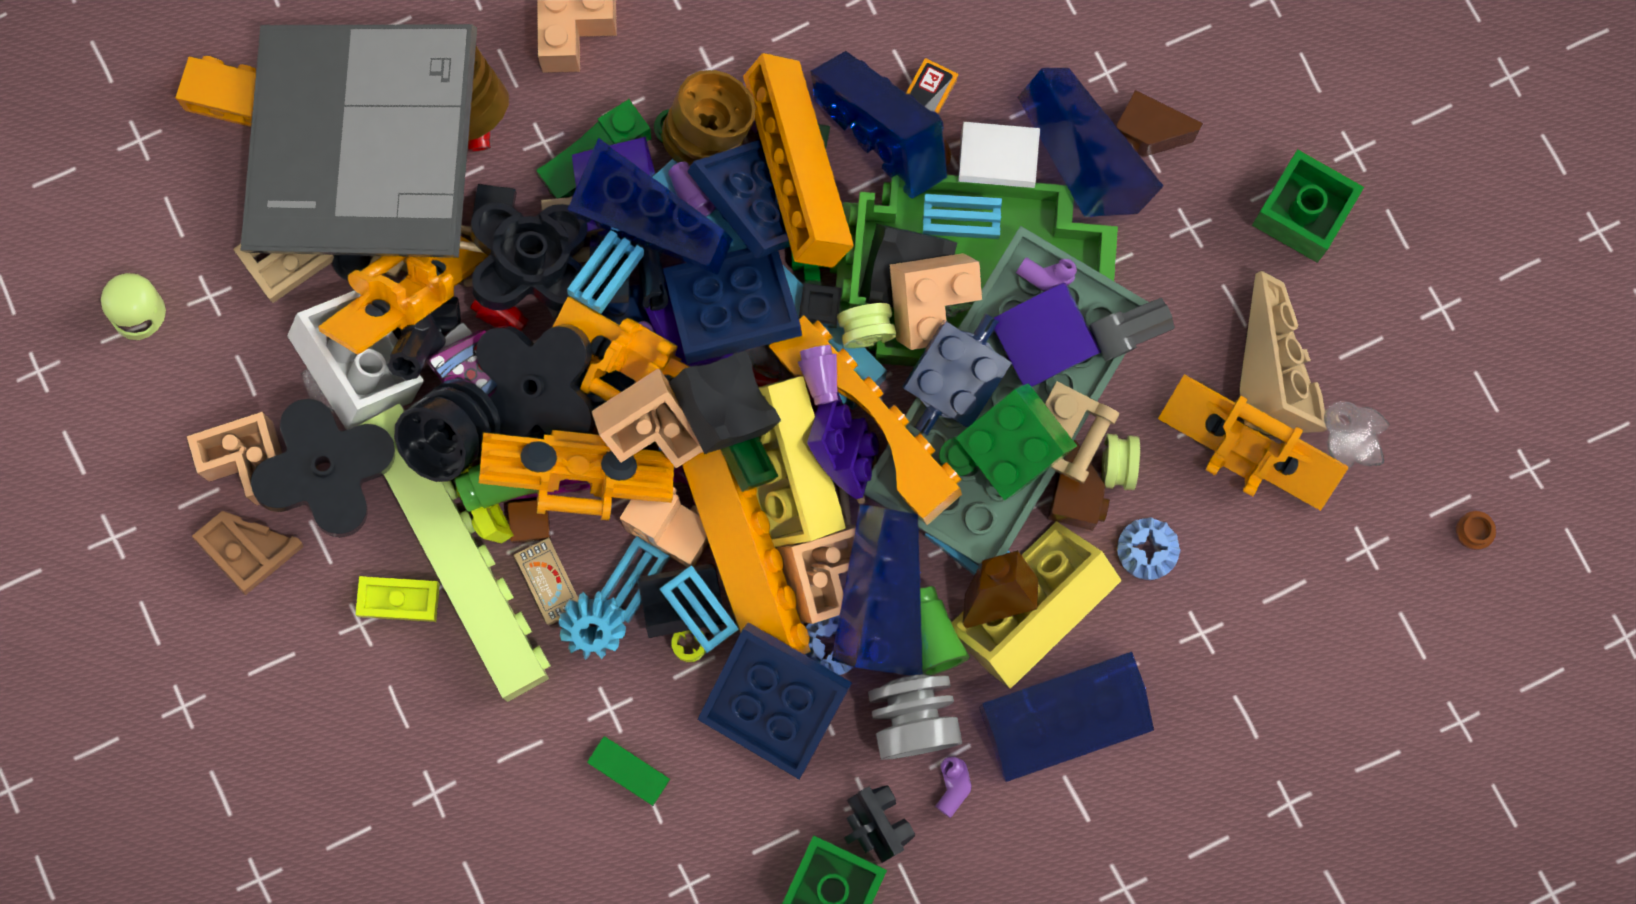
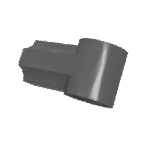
(1123, 331)

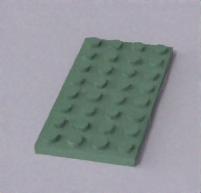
(980, 520)

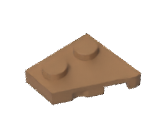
(245, 549)

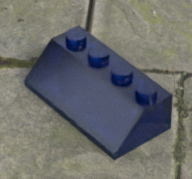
(1068, 716)

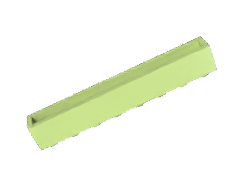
(466, 573)

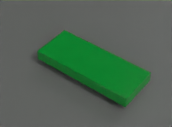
(628, 771)

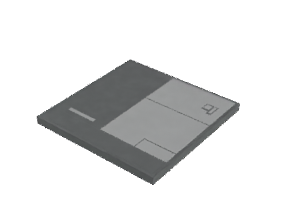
(359, 140)

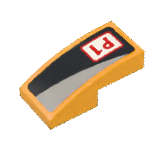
(932, 85)

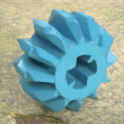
(592, 611)

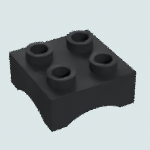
(896, 246)
(723, 402)

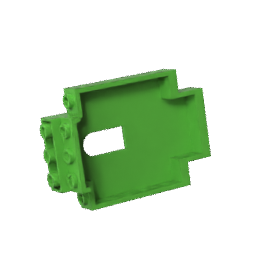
(1041, 210)

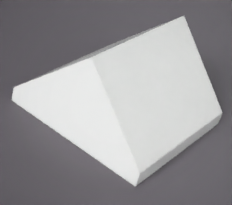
(998, 154)

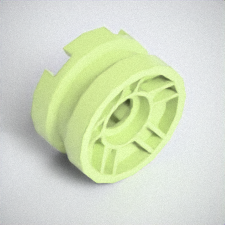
(866, 325)
(1120, 462)

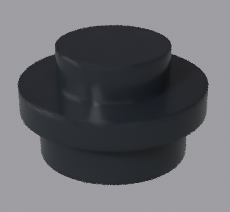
(348, 263)

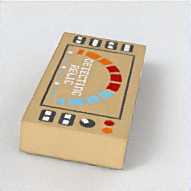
(546, 579)

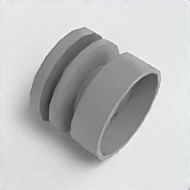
(914, 717)

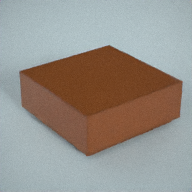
(526, 523)

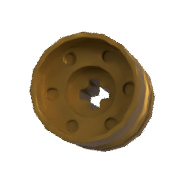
(488, 100)
(707, 116)

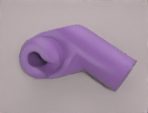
(1049, 276)
(957, 785)

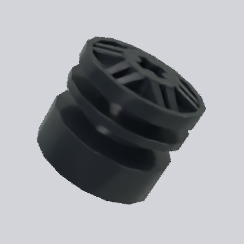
(446, 429)

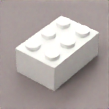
(352, 383)

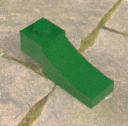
(614, 127)

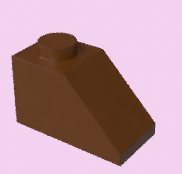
(1155, 126)
(1077, 502)
(1000, 590)

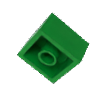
(1308, 206)
(1016, 441)
(833, 877)

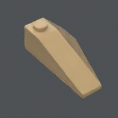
(1274, 361)

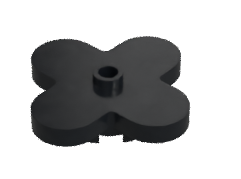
(525, 255)
(553, 364)
(331, 494)

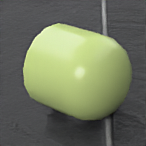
(131, 301)

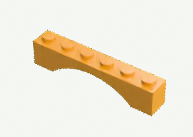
(919, 477)

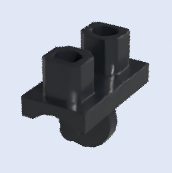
(872, 826)

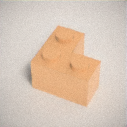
(563, 24)
(923, 291)
(645, 415)
(235, 449)
(667, 528)
(813, 573)

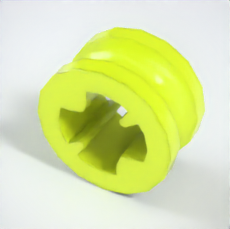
(679, 650)

